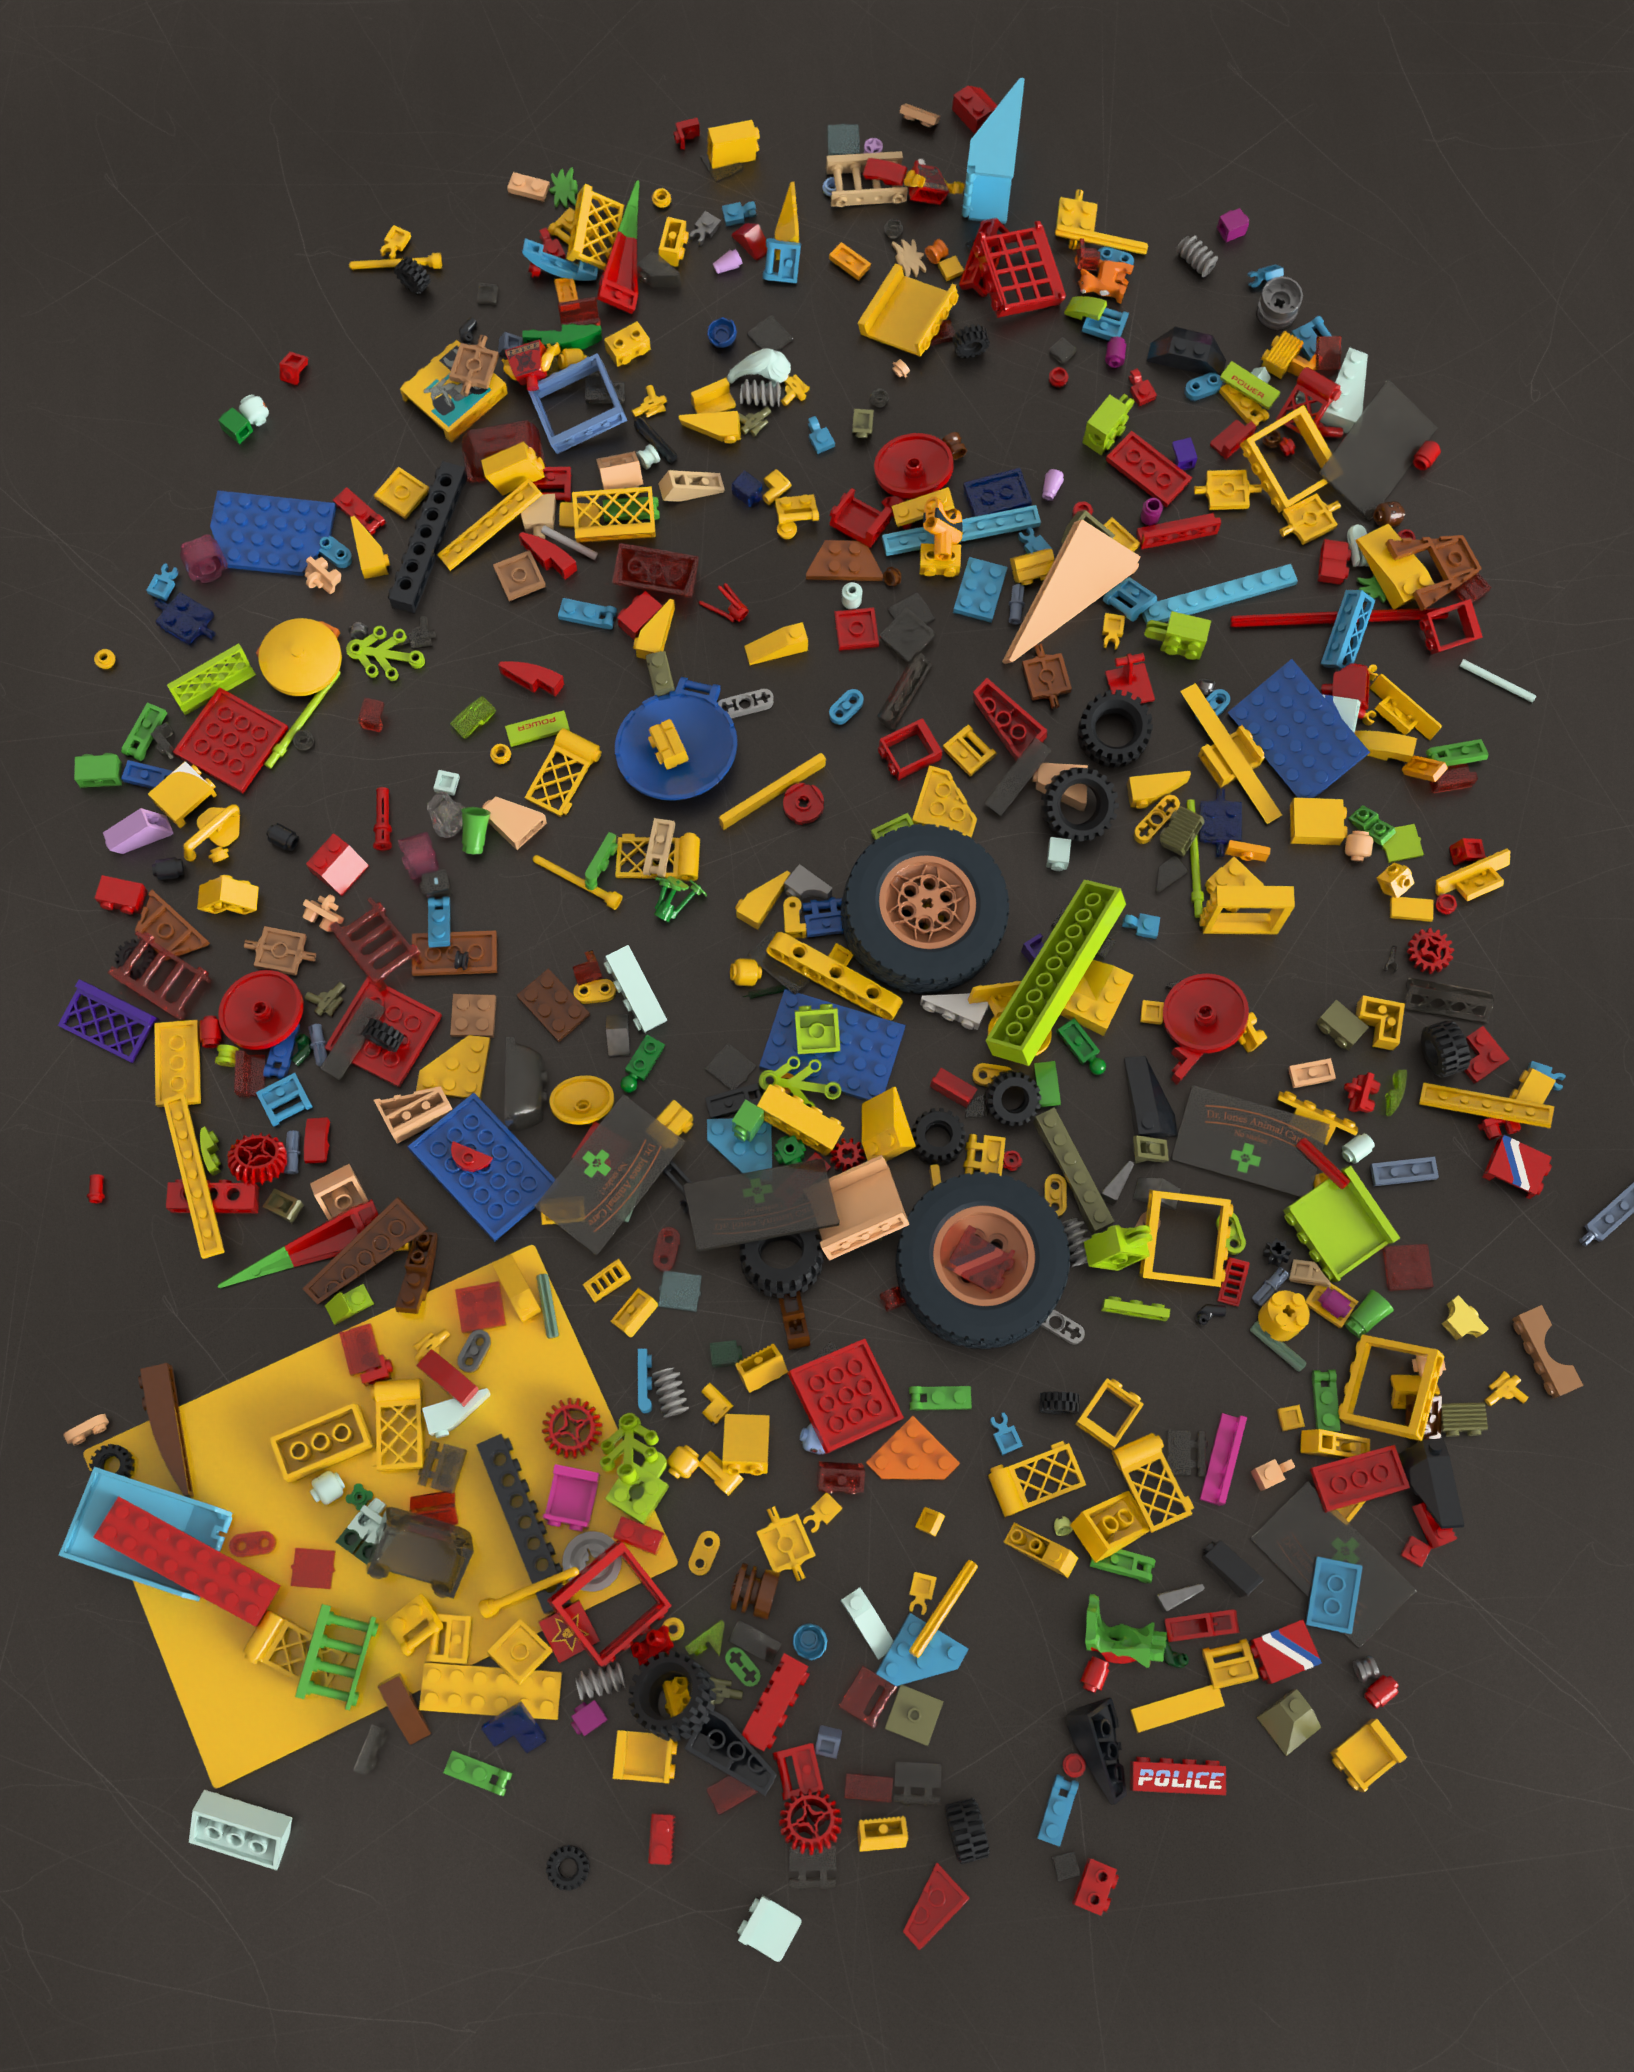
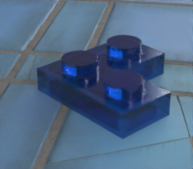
(515, 1722)

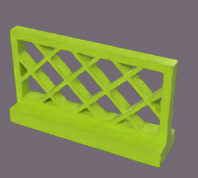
(205, 687)

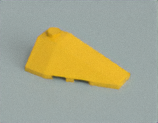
(787, 225)

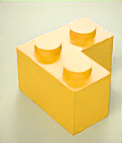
(227, 894)
(1385, 1017)

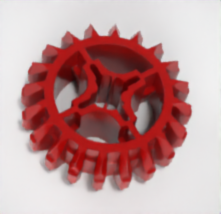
(256, 1154)
(562, 1432)
(817, 1817)

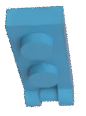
(587, 613)
(439, 922)
(644, 1381)
(1057, 1811)

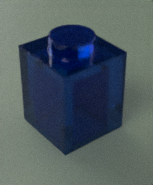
(747, 488)

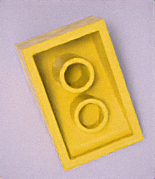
(885, 1126)
(1110, 1526)

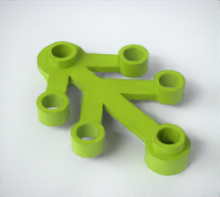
(382, 652)
(796, 1084)
(628, 1426)

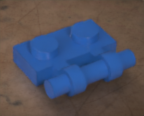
(823, 923)

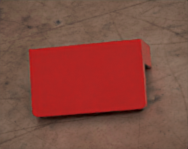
(1228, 441)
(953, 1087)

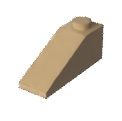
(689, 485)

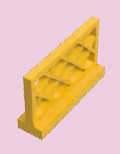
(581, 221)
(610, 531)

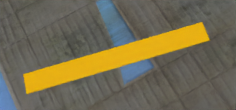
(1231, 753)

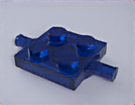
(185, 618)
(1221, 821)

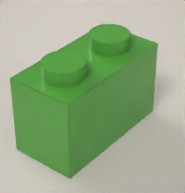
(98, 770)
(747, 1121)

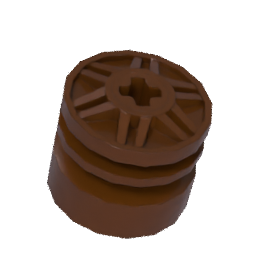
(754, 1591)

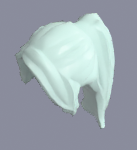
(764, 362)

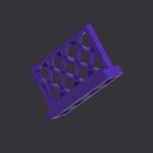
(115, 1004)

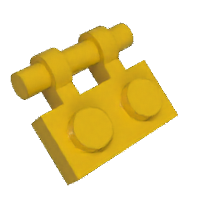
(992, 1154)

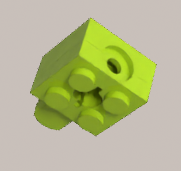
(1107, 423)
(1181, 635)
(1118, 1247)
(642, 1495)

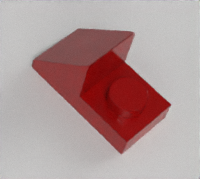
(1188, 1059)

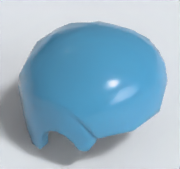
(810, 1641)

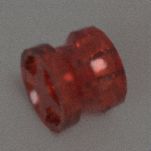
(892, 1298)

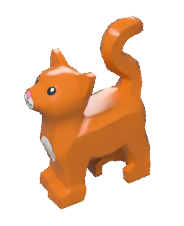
(1108, 276)

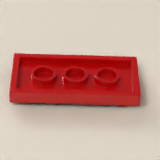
(1148, 468)
(1359, 1478)

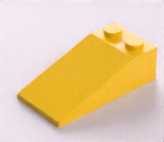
(1396, 577)

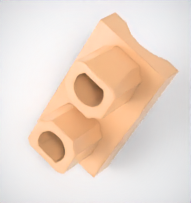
(319, 576)
(314, 909)

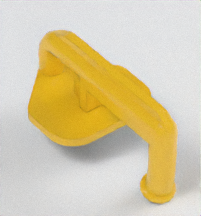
(218, 825)

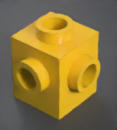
(1395, 880)

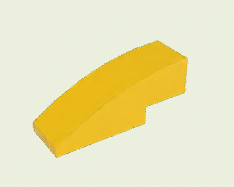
(1388, 745)

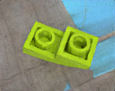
(1085, 306)
(208, 1146)

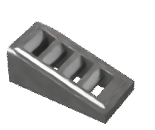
(1113, 1189)
(1173, 1598)

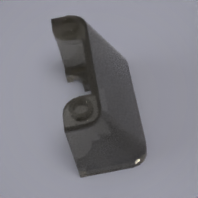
(421, 1550)

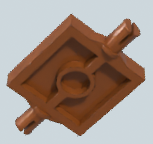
(1046, 676)

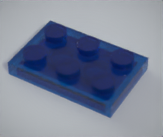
(997, 493)

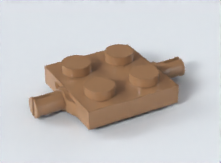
(474, 365)
(280, 950)

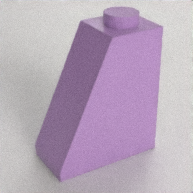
(137, 831)

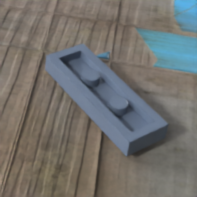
(1404, 1171)

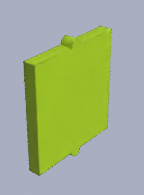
(1403, 844)

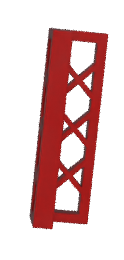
(971, 274)
(1178, 531)

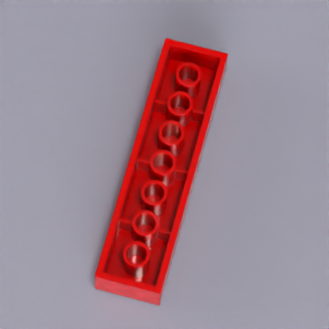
(187, 1561)

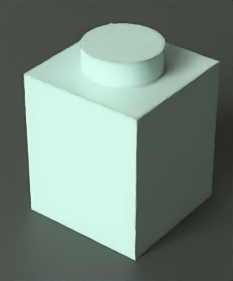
(1058, 853)

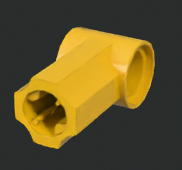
(713, 1467)

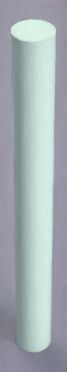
(1497, 680)

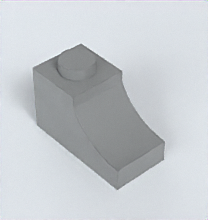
(805, 884)

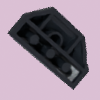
(1187, 351)

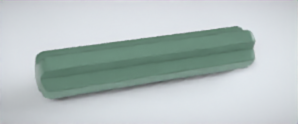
(547, 1306)
(1279, 1347)

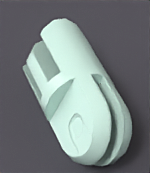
(1354, 533)

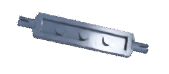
(1610, 1217)

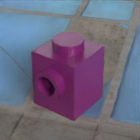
(1233, 224)
(588, 1718)

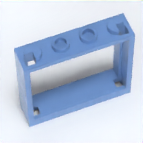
(588, 428)

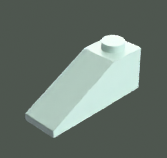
(450, 1413)
(868, 1622)

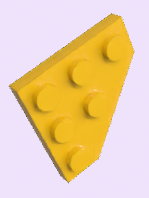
(943, 803)
(459, 1069)

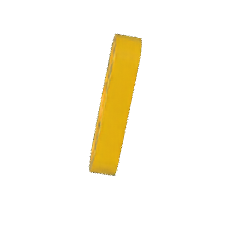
(1157, 810)

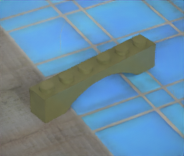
(1083, 1187)

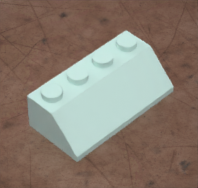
(239, 1829)

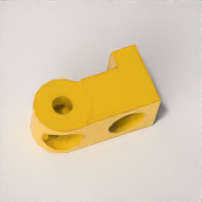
(792, 911)

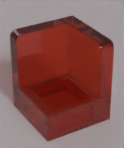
(1087, 257)
(370, 715)
(587, 971)

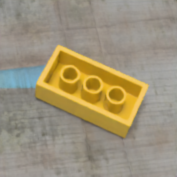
(798, 1119)
(321, 1442)

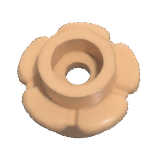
(900, 368)

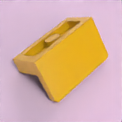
(713, 398)
(1403, 1386)

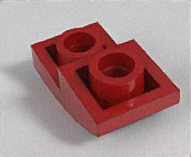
(885, 170)
(315, 1140)

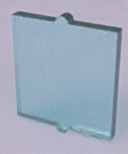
(843, 139)
(680, 1291)

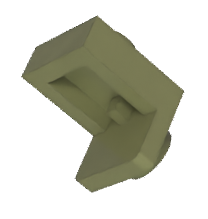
(862, 422)

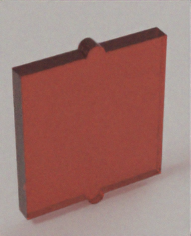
(1328, 352)
(313, 1568)

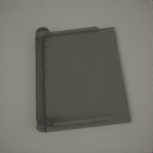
(785, 975)

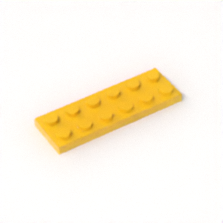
(488, 1690)

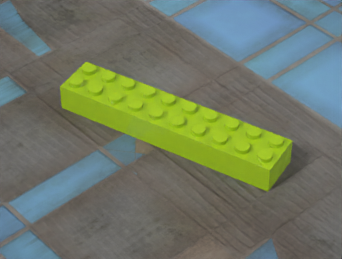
(1056, 972)

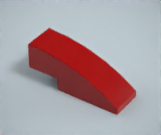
(548, 554)
(532, 676)
(447, 1377)
(1202, 1625)

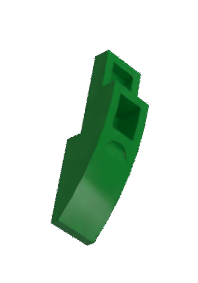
(570, 337)

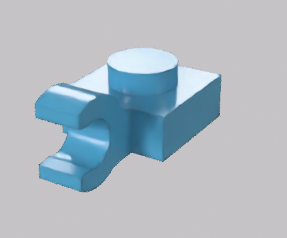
(735, 214)
(1266, 273)
(819, 438)
(1145, 925)

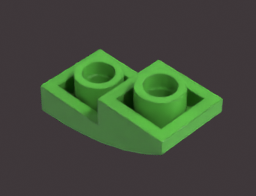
(1369, 821)
(1048, 1083)

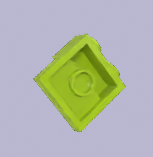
(817, 1029)

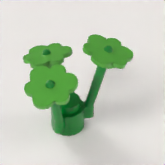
(663, 908)

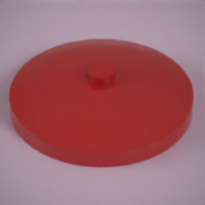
(913, 465)
(260, 1009)
(1205, 1013)

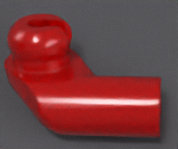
(1330, 431)

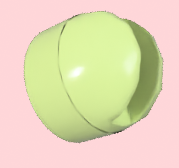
(1062, 1526)

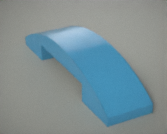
(557, 266)

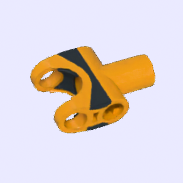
(945, 530)

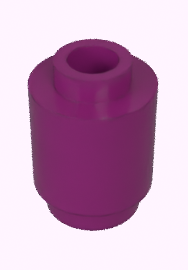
(1115, 352)
(1151, 511)
(1335, 1303)

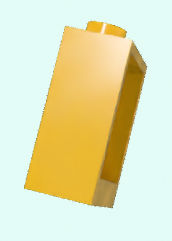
(1096, 1431)

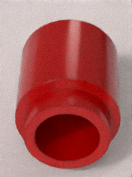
(1426, 455)
(210, 1032)
(1094, 1675)
(1381, 1691)

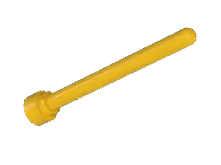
(432, 260)
(612, 899)
(489, 1607)

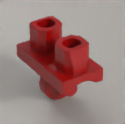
(1359, 1092)
(1492, 1129)
(655, 1642)

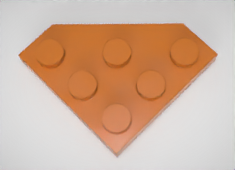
(913, 1455)

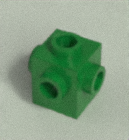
(789, 1158)

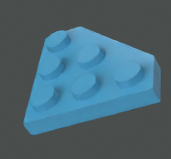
(742, 1155)
(938, 1657)

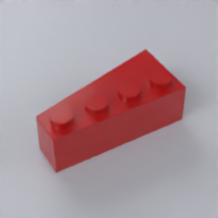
(1007, 718)
(774, 1702)

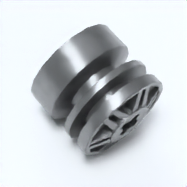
(1279, 303)

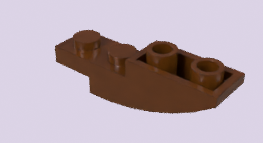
(418, 1273)

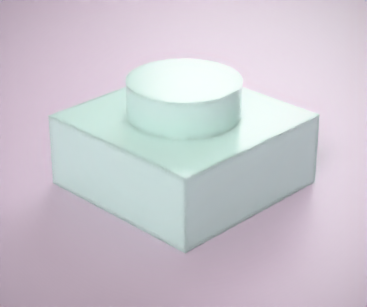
(446, 782)

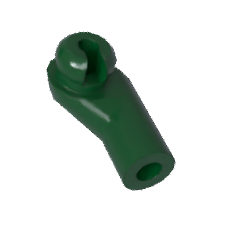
(303, 1049)
(1173, 1658)

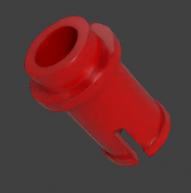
(96, 1189)

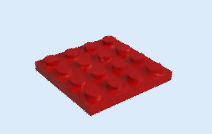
(230, 740)
(402, 1013)
(845, 1395)

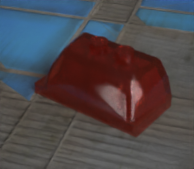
(487, 441)
(655, 570)

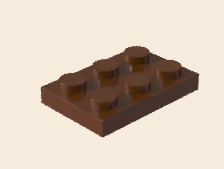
(553, 1005)

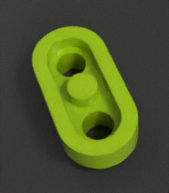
(1235, 1235)

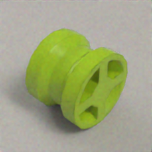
(226, 1055)

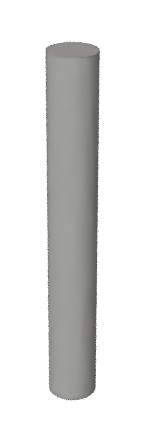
(569, 542)

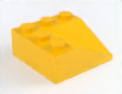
(1097, 996)

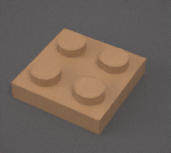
(519, 575)
(473, 1015)

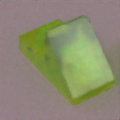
(713, 1635)

